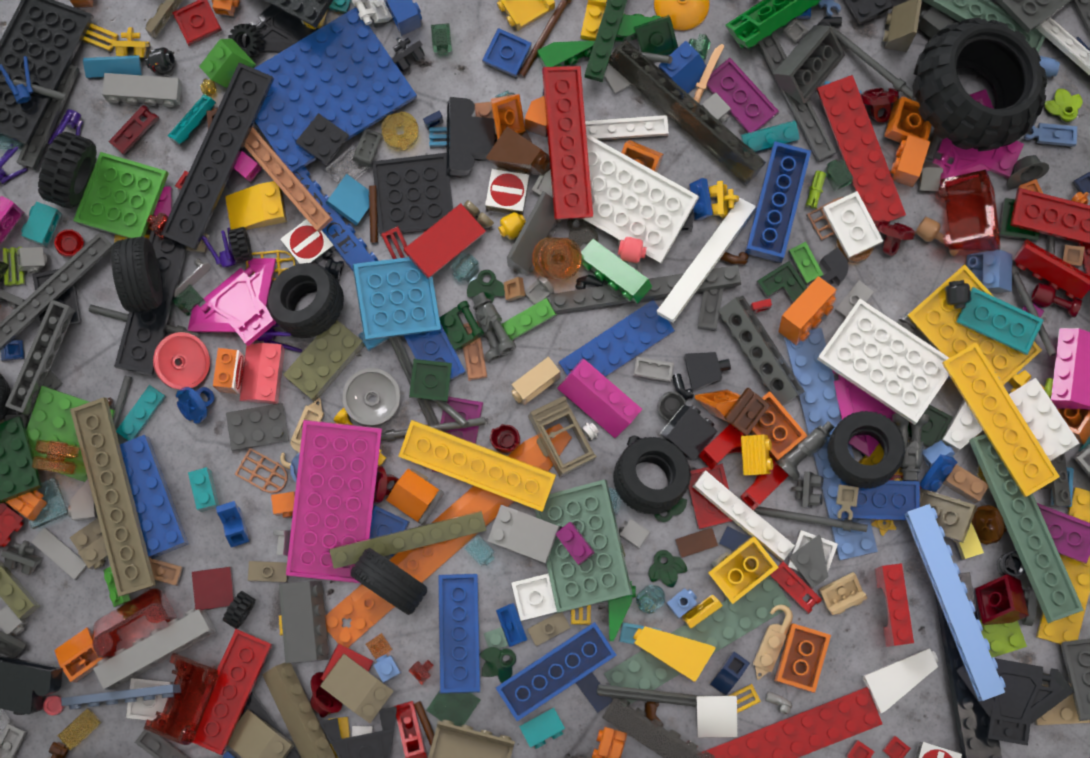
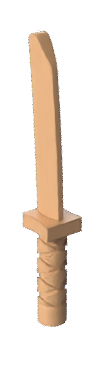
(701, 86)

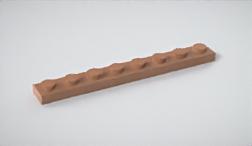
(287, 180)

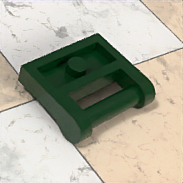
(455, 328)

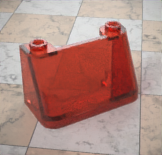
(970, 212)
(150, 604)
(185, 710)

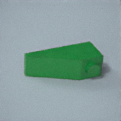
(617, 610)

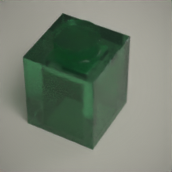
(441, 38)
(838, 174)

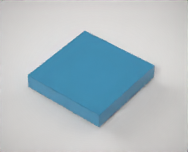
(350, 199)

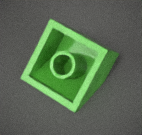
(223, 61)

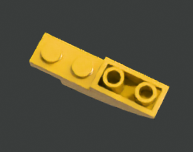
(592, 19)

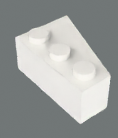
(962, 428)

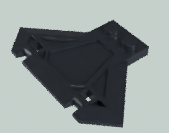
(282, 29)
(1023, 699)

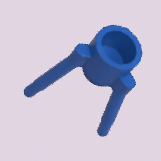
(20, 92)

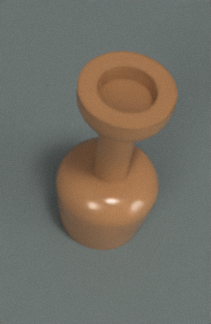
(929, 229)

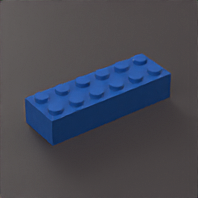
(778, 202)
(152, 498)
(555, 671)

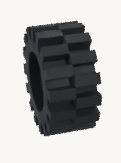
(255, 38)
(240, 245)
(239, 609)

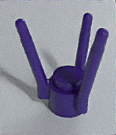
(69, 120)
(7, 155)
(226, 257)
(270, 334)

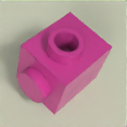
(247, 167)

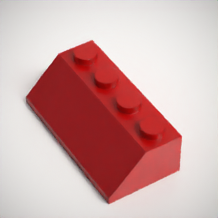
(1053, 269)

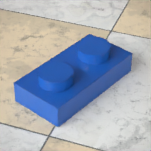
(703, 205)
(938, 473)
(511, 625)

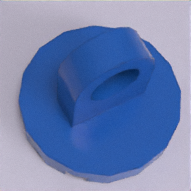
(192, 405)

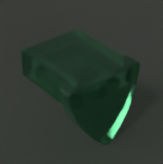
(187, 300)

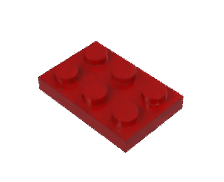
(706, 512)

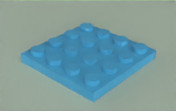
(395, 299)

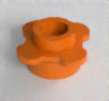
(1081, 198)

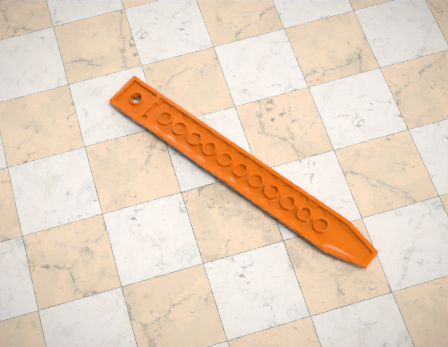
(368, 608)

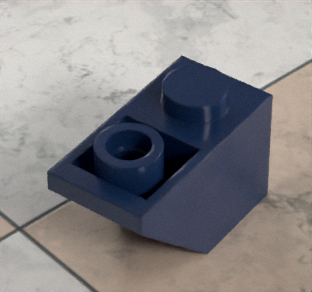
(730, 673)

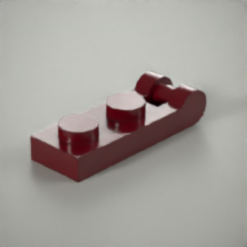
(133, 129)

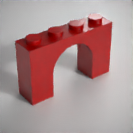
(730, 442)
(899, 625)

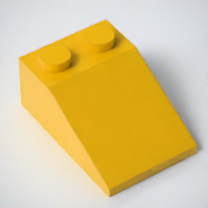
(256, 206)
(743, 569)

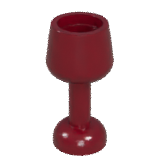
(1045, 295)

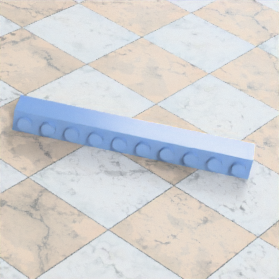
(954, 602)

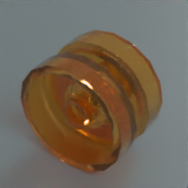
(557, 258)
(56, 455)

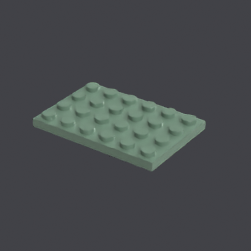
(602, 574)

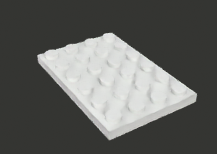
(886, 361)

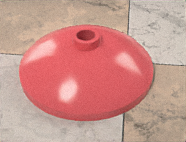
(192, 356)

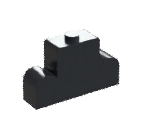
(466, 136)
(25, 684)

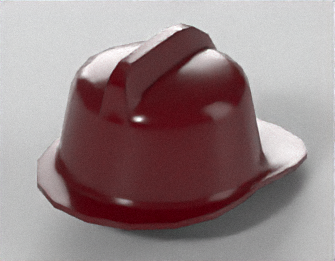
(321, 700)

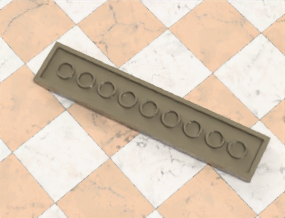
(112, 497)

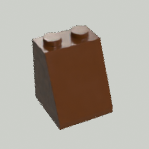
(518, 154)

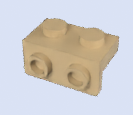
(842, 594)

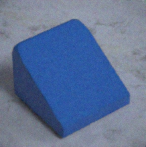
(13, 351)

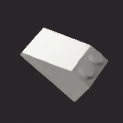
(523, 534)

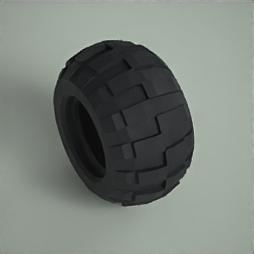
(1003, 61)

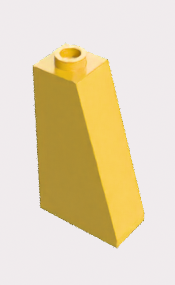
(677, 652)

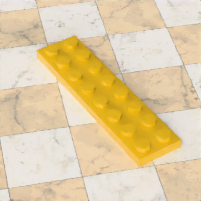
(1000, 420)
(477, 465)
(1079, 573)

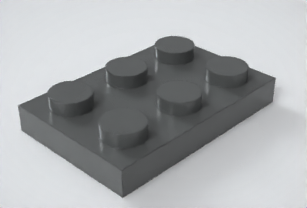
(257, 426)

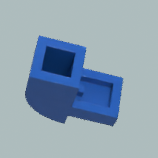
(233, 524)

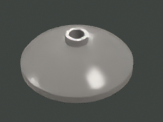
(364, 385)

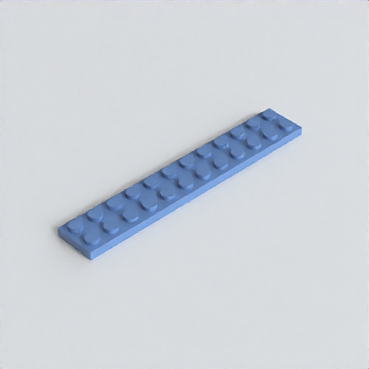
(819, 406)

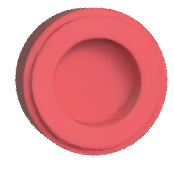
(53, 705)

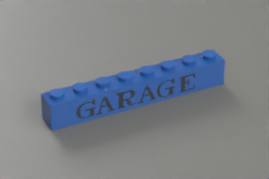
(340, 234)

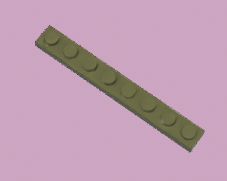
(410, 538)

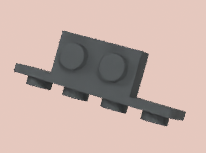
(1060, 486)

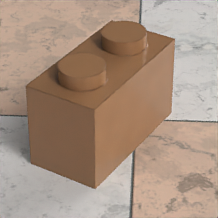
(966, 484)

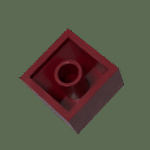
(1001, 601)

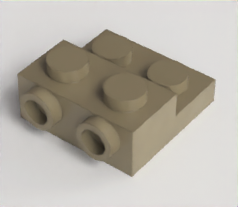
(91, 545)

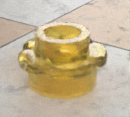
(208, 87)

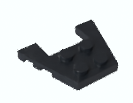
(363, 746)

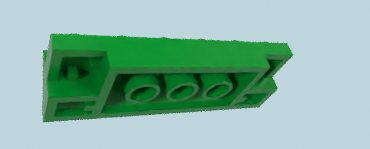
(765, 18)

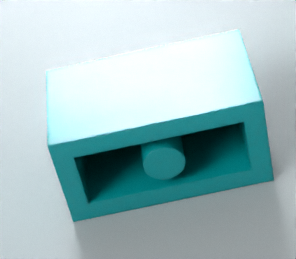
(41, 224)
(203, 489)
(542, 727)

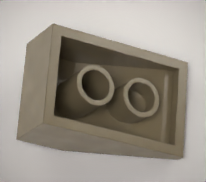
(902, 25)
(356, 688)
(258, 739)

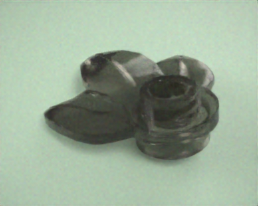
(583, 233)

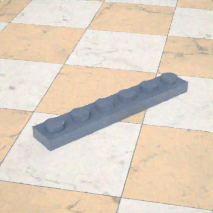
(129, 696)

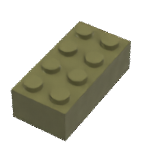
(324, 360)

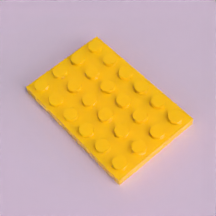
(938, 324)

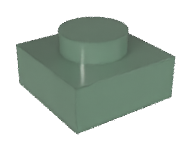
(496, 638)

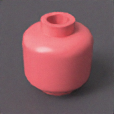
(631, 249)

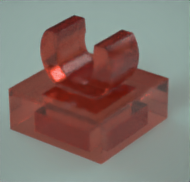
(157, 223)
(421, 672)

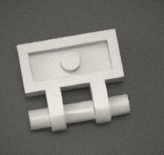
(375, 8)

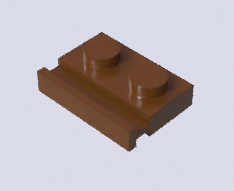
(746, 411)

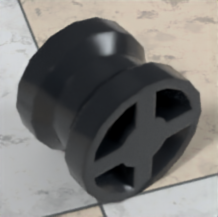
(334, 268)

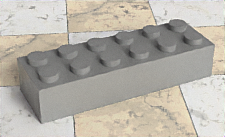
(154, 649)

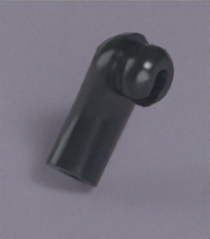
(831, 21)
(586, 280)
(680, 388)

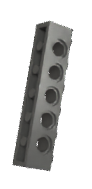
(761, 339)
(40, 357)

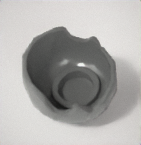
(670, 404)

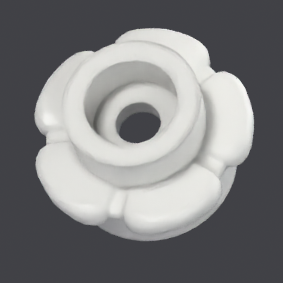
(590, 431)

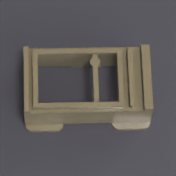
(549, 413)

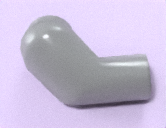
(779, 700)

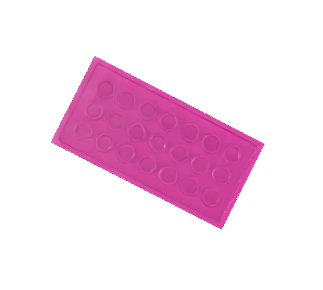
(332, 496)

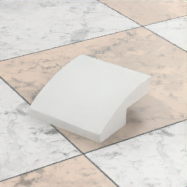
(716, 716)

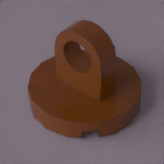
(988, 524)

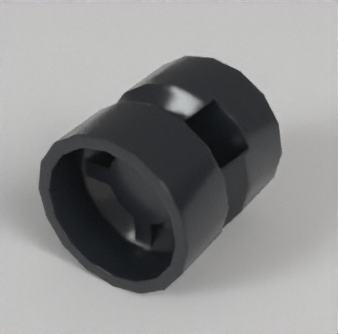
(1010, 564)

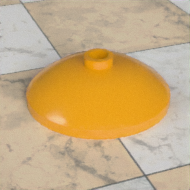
(684, 14)

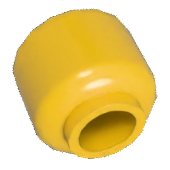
(511, 225)

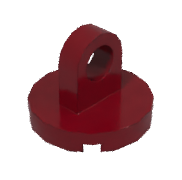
(878, 99)
(894, 235)
(382, 480)

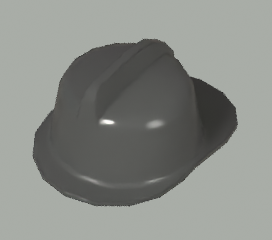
(1027, 170)

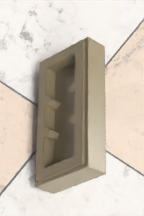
(267, 571)
(548, 628)

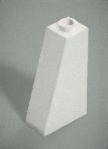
(897, 679)

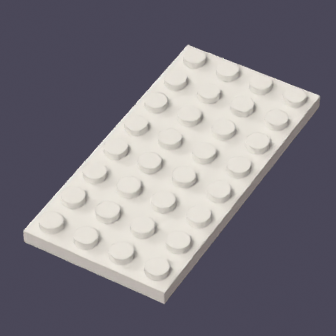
(632, 199)

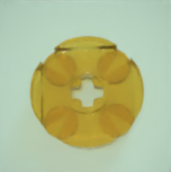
(399, 120)

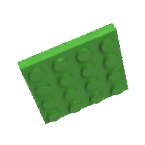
(120, 196)
(53, 421)

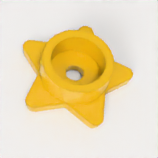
(884, 528)

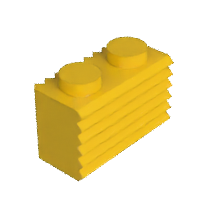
(756, 455)

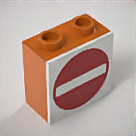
(228, 371)

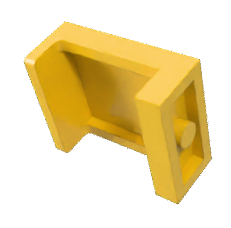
(524, 12)

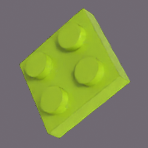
(1003, 638)

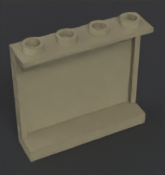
(464, 742)

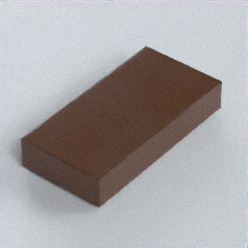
(696, 542)

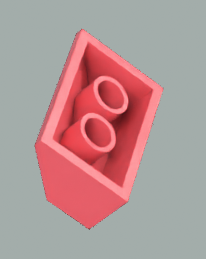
(262, 373)

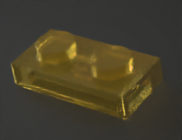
(79, 729)

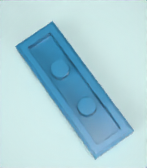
(116, 65)

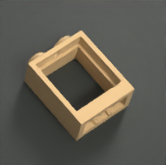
(535, 381)

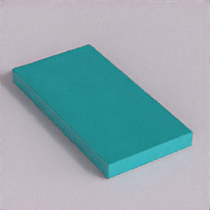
(1000, 321)

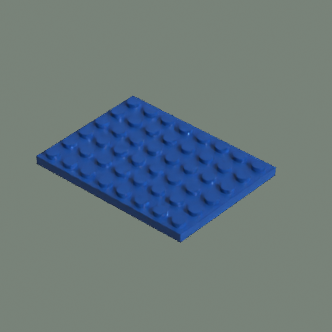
(333, 73)

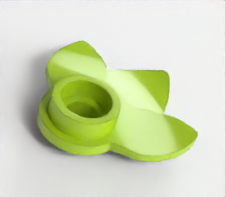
(1062, 103)

